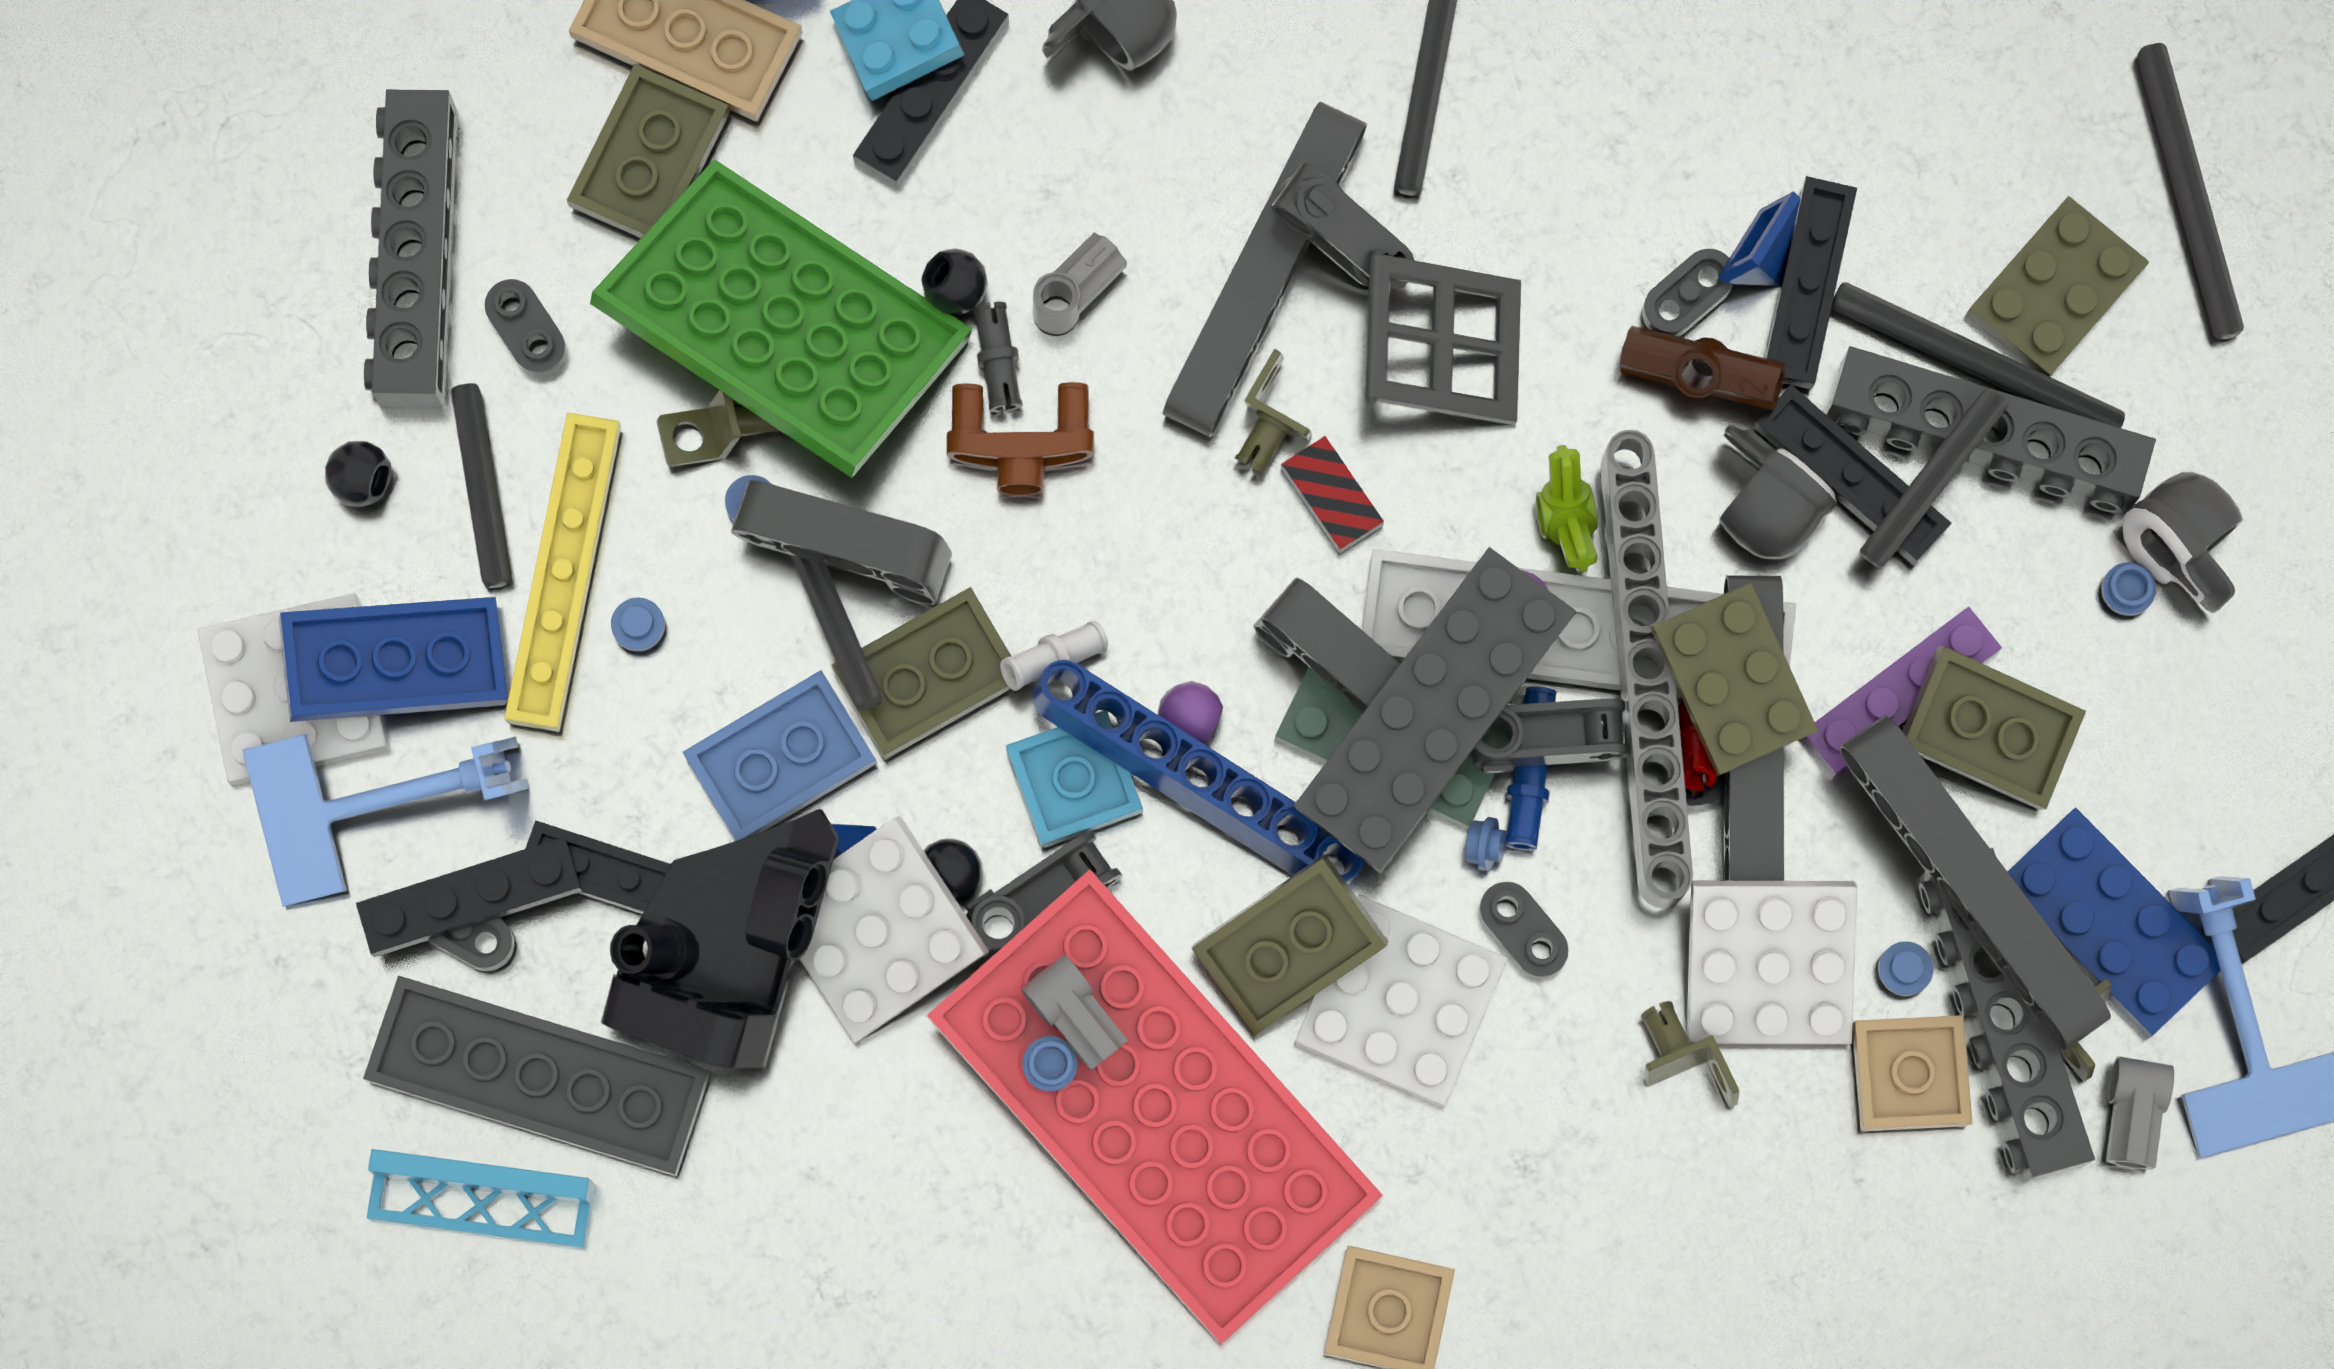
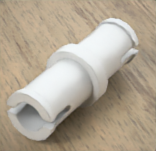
(1070, 646)

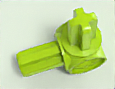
(1568, 509)

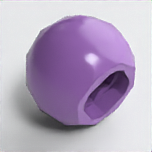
(1192, 709)

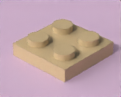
(1912, 1073)
(1388, 1310)

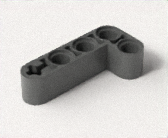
(845, 537)
(1327, 642)

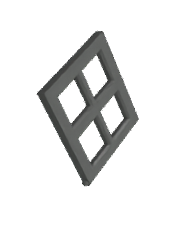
(1443, 340)

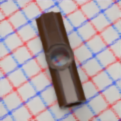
(1670, 358)

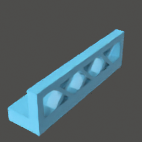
(480, 1177)

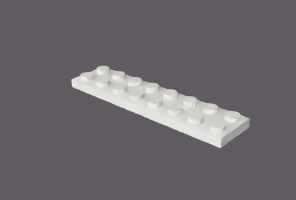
(1412, 589)

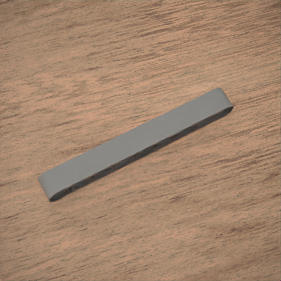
(1641, 693)

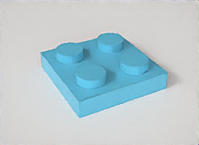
(895, 41)
(1071, 784)

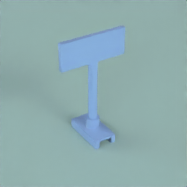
(299, 819)
(2266, 1099)

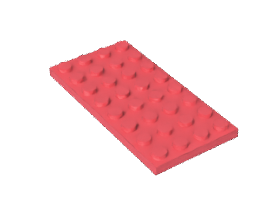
(1176, 1129)

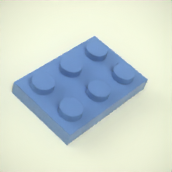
(780, 757)

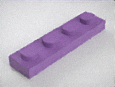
(1896, 687)

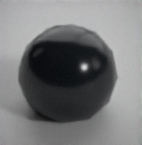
(954, 281)
(358, 473)
(957, 866)

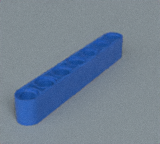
(1169, 772)

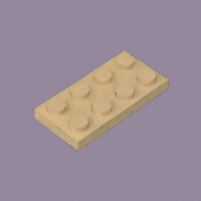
(708, 45)

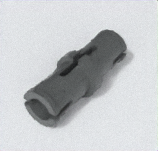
(997, 356)

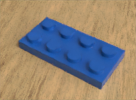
(392, 659)
(2115, 923)

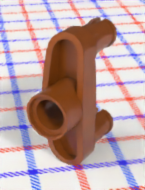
(1020, 455)

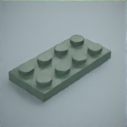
(1322, 719)

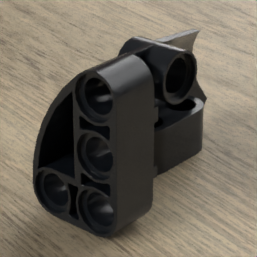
(722, 944)

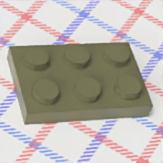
(647, 151)
(2057, 287)
(932, 672)
(1734, 679)
(1992, 727)
(1290, 944)

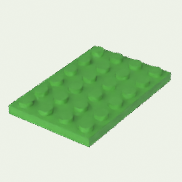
(781, 317)

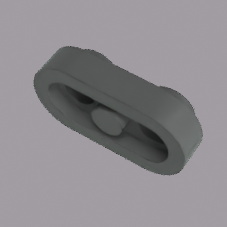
(1686, 294)
(524, 326)
(1523, 929)
(464, 945)

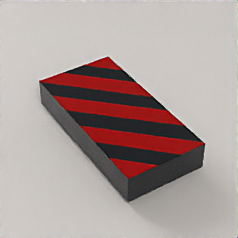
(1332, 494)

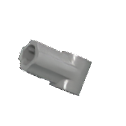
(1078, 281)
(1066, 1001)
(2140, 1097)

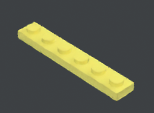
(562, 572)

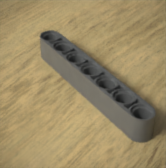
(1257, 282)
(1757, 788)
(1975, 883)

